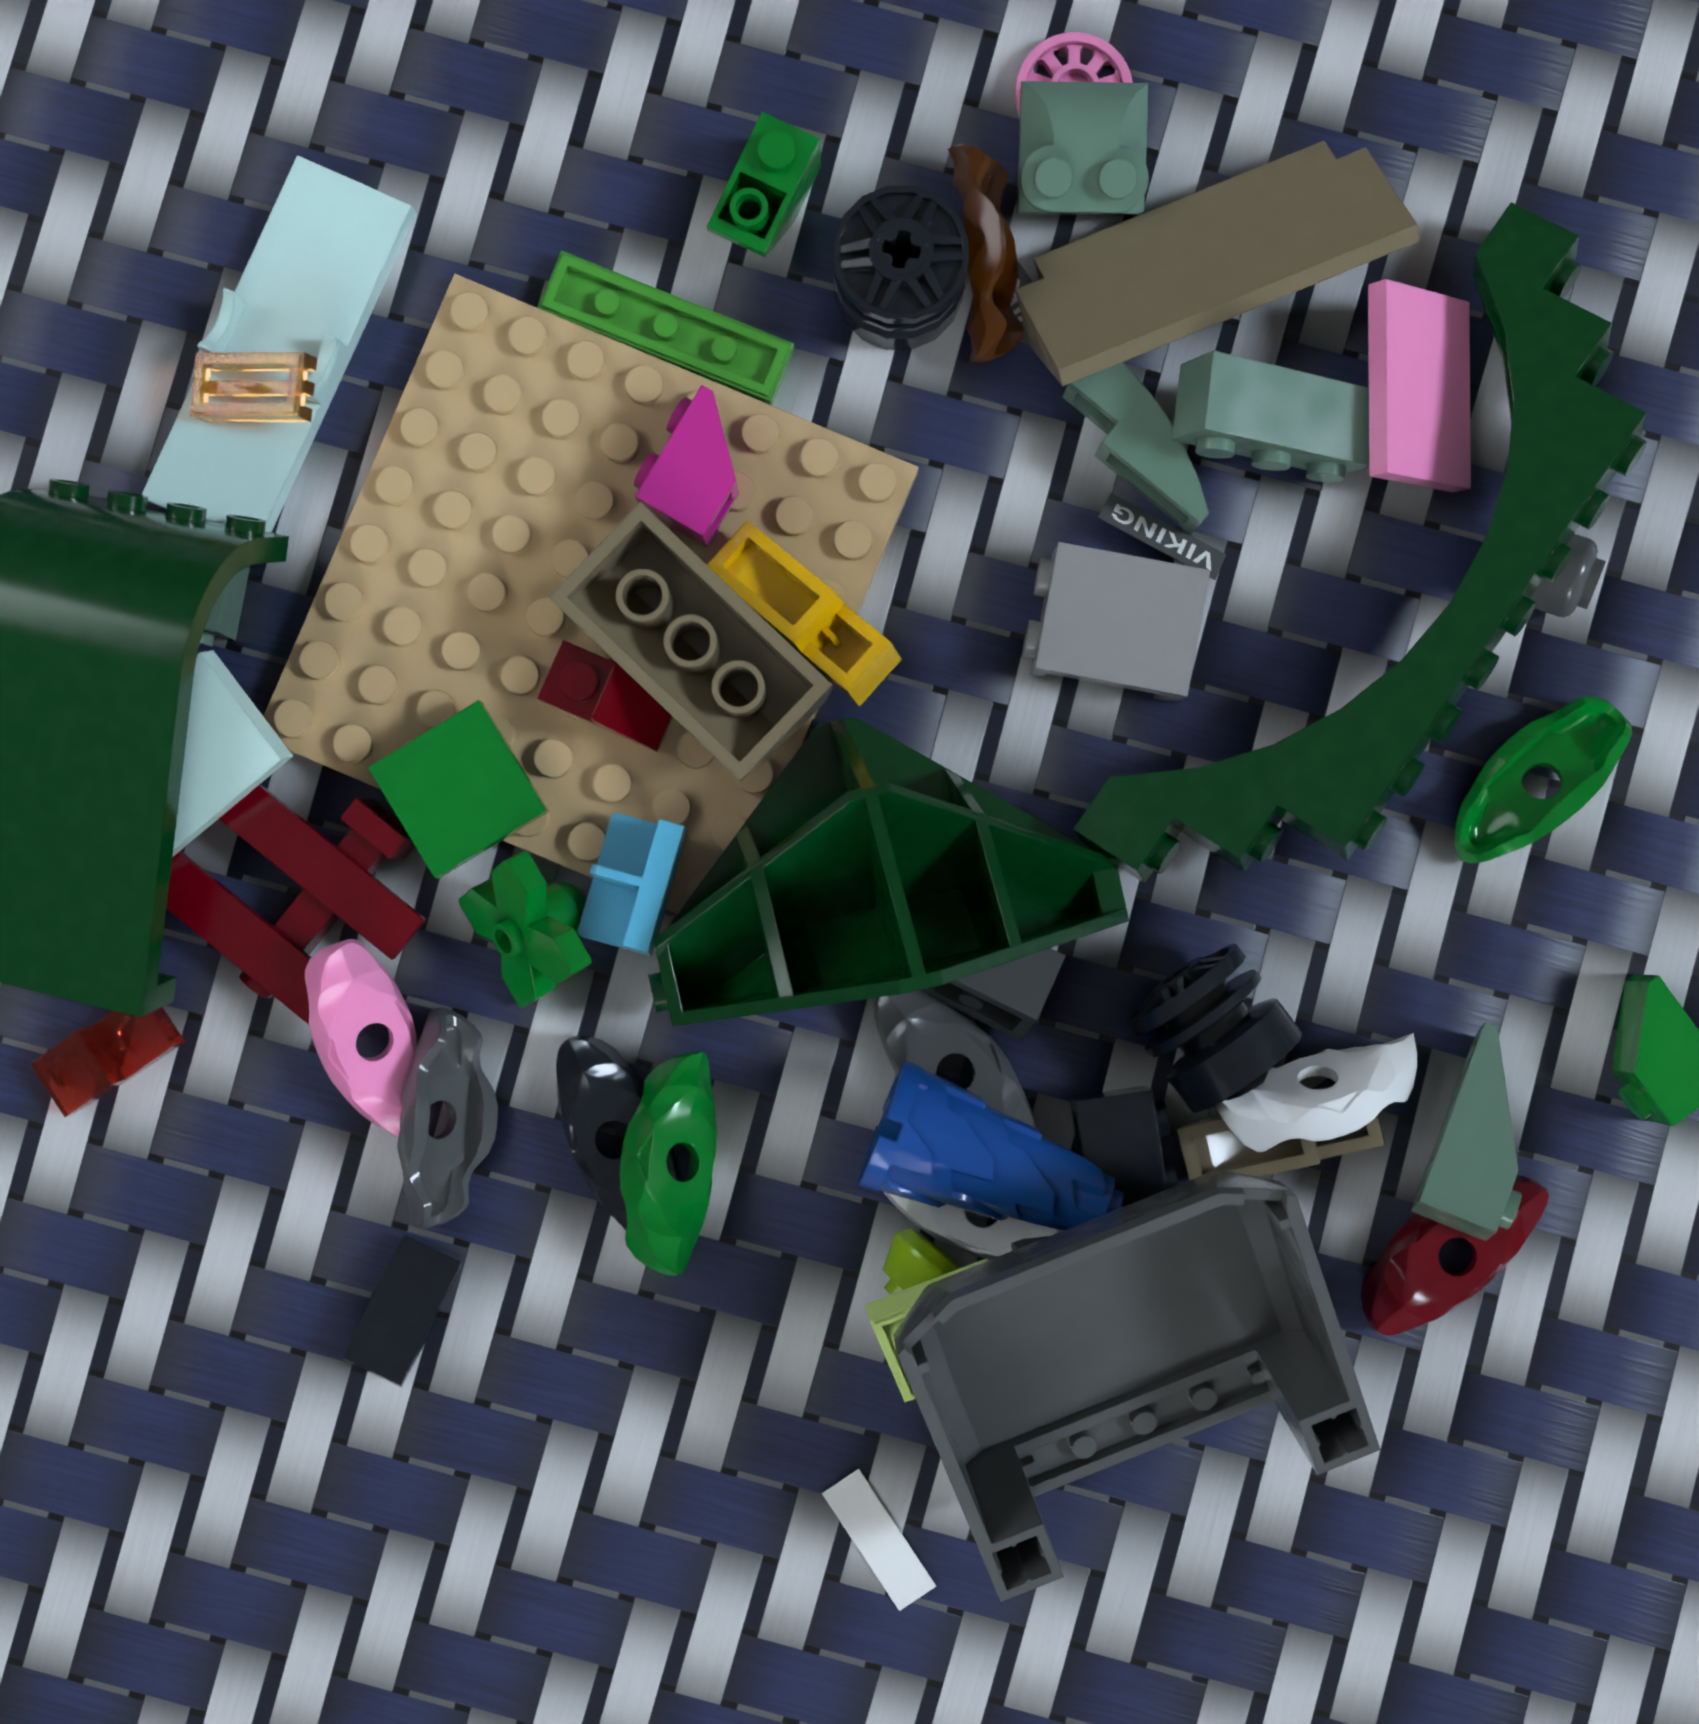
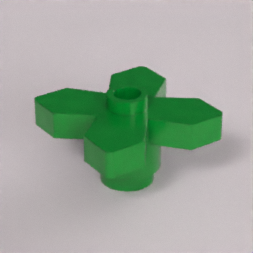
(530, 926)

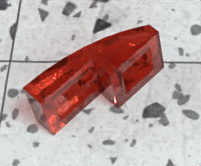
(104, 1057)

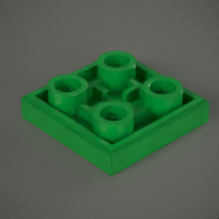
(458, 789)

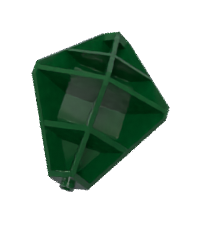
(873, 883)

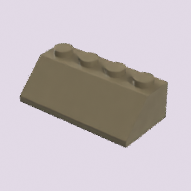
(692, 642)

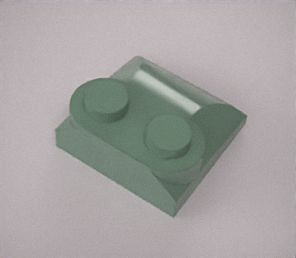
(1082, 148)

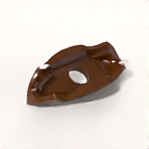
(991, 253)

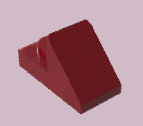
(604, 696)

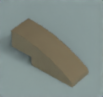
(1213, 1146)

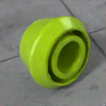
(914, 1261)

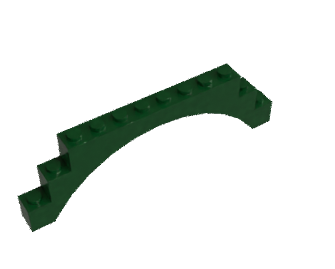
(1349, 764)

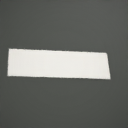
(879, 1539)

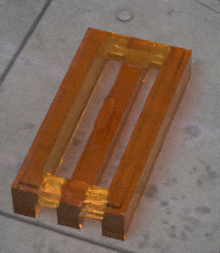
(295, 388)

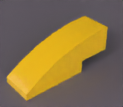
(806, 613)

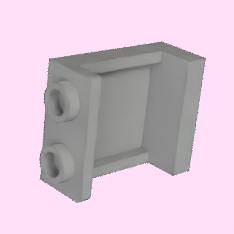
(1117, 620)

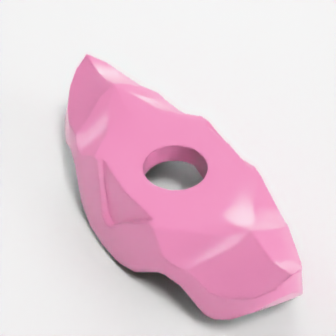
(344, 996)

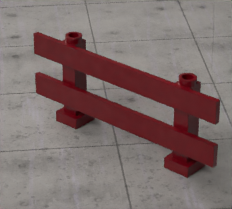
(335, 885)

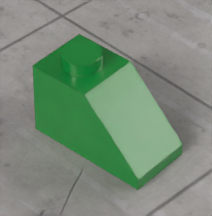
(1656, 1053)

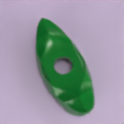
(1576, 743)
(661, 1211)

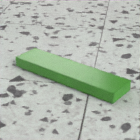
(667, 327)

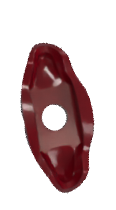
(1411, 1286)

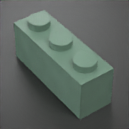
(1272, 416)

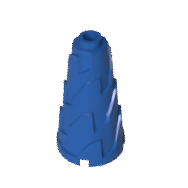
(955, 1150)

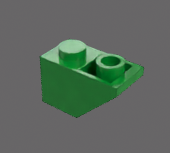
(767, 185)

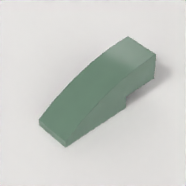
(1140, 443)

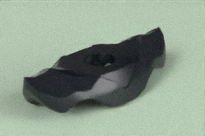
(591, 1090)

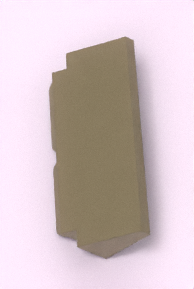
(1210, 258)

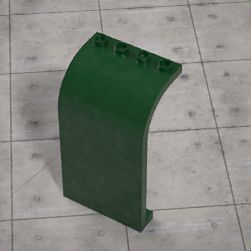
(94, 724)

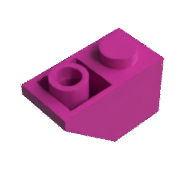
(693, 476)

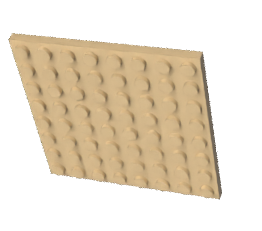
(477, 508)

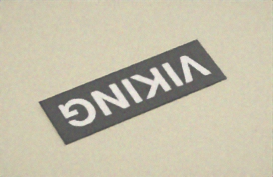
(1161, 535)

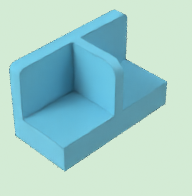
(632, 882)

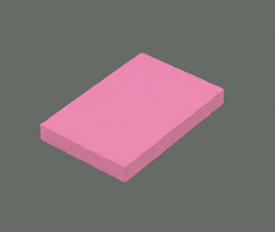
(1419, 387)

